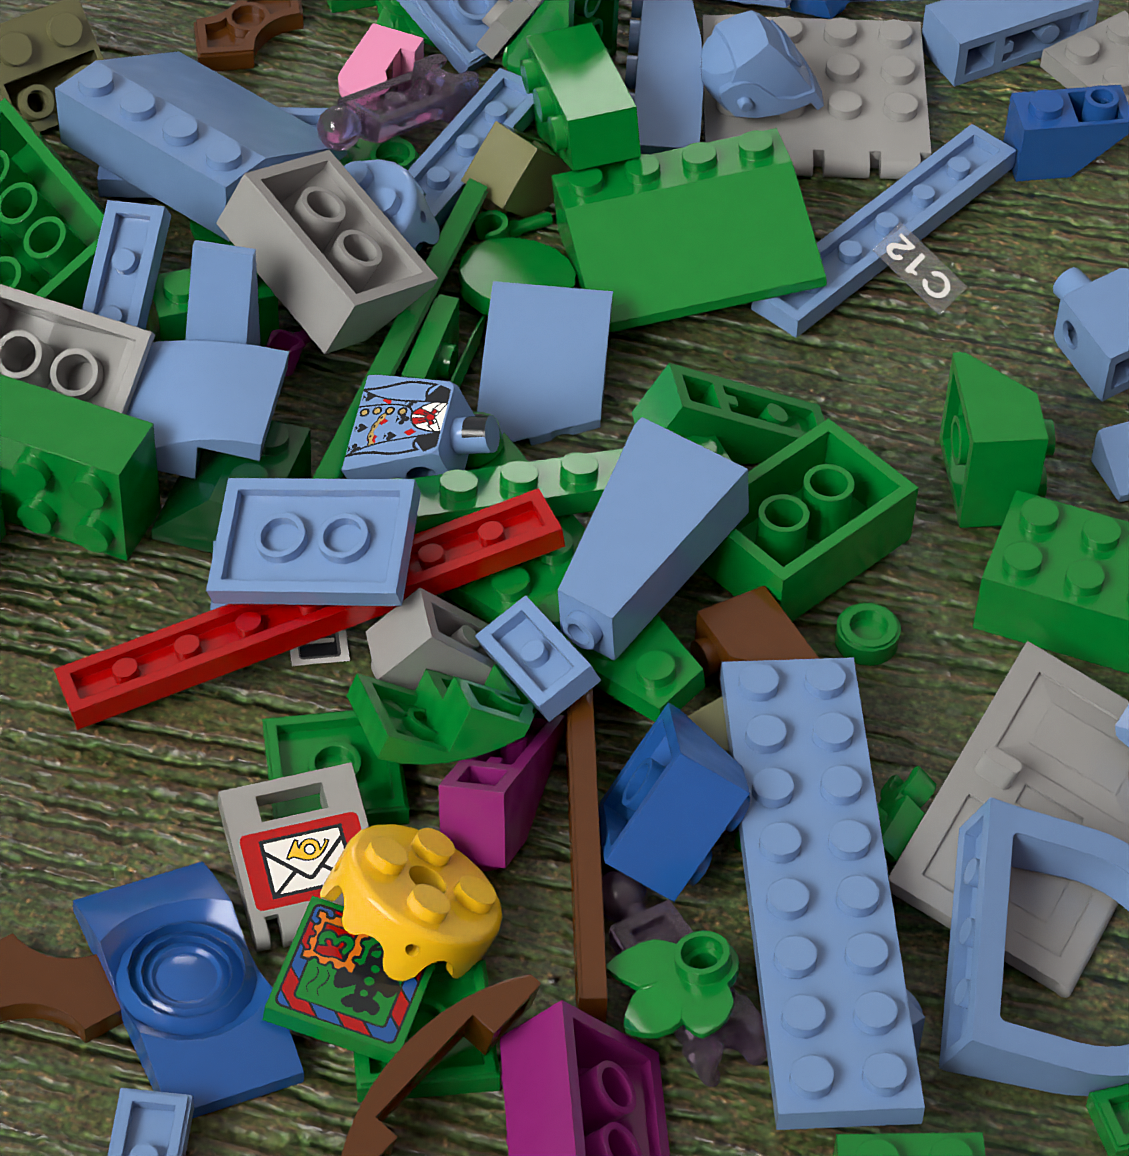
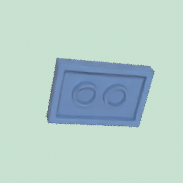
(314, 541)

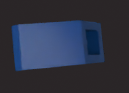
(1063, 129)

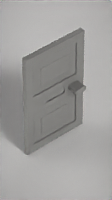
(1052, 751)

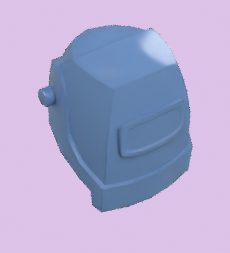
(756, 68)

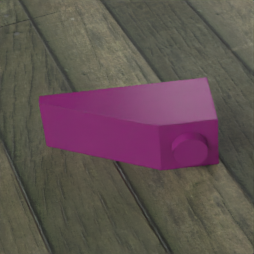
(494, 797)

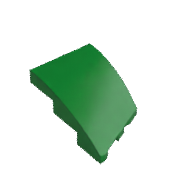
(442, 718)

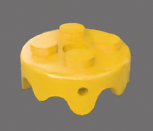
(415, 891)

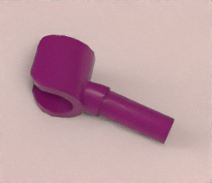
(289, 342)

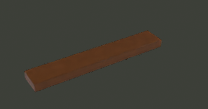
(585, 859)

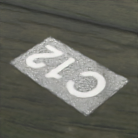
(920, 268)

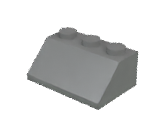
(325, 249)

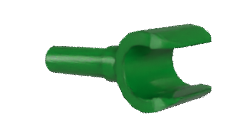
(495, 224)

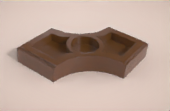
(238, 33)
(56, 990)

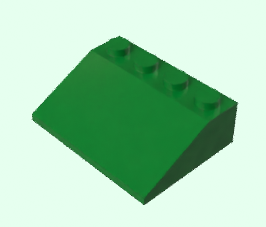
(45, 216)
(689, 229)

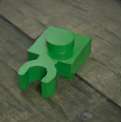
(901, 811)

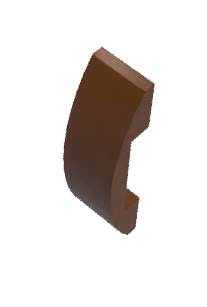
(478, 1018)

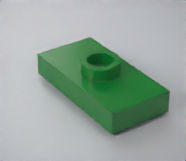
(437, 344)

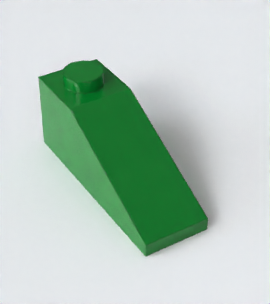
(744, 418)

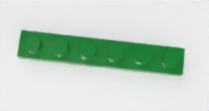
(567, 483)

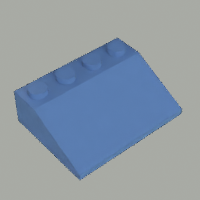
(177, 130)

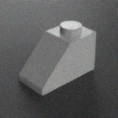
(429, 636)

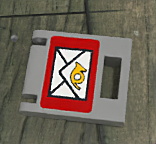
(289, 857)

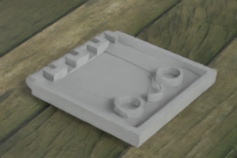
(870, 95)

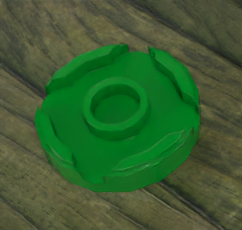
(512, 262)

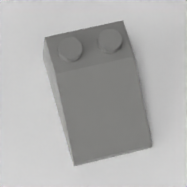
(70, 349)

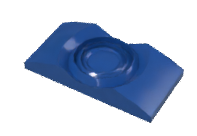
(189, 988)

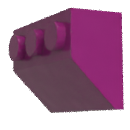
(580, 1089)

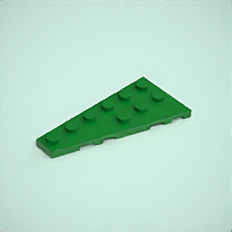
(644, 675)

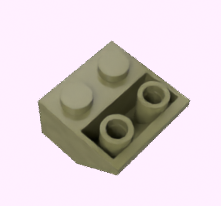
(41, 54)

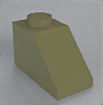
(515, 171)

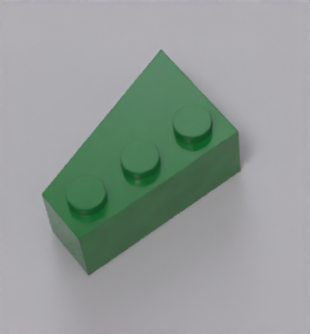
(580, 98)

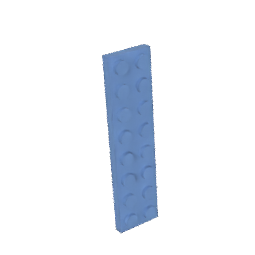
(820, 898)

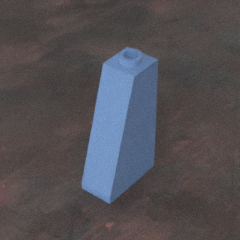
(648, 536)

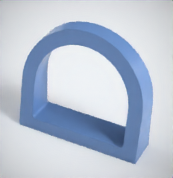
(973, 1033)

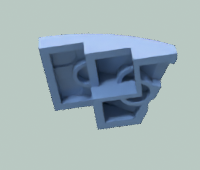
(545, 360)
(208, 399)

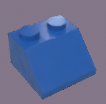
(671, 805)

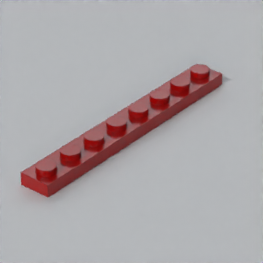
(249, 633)

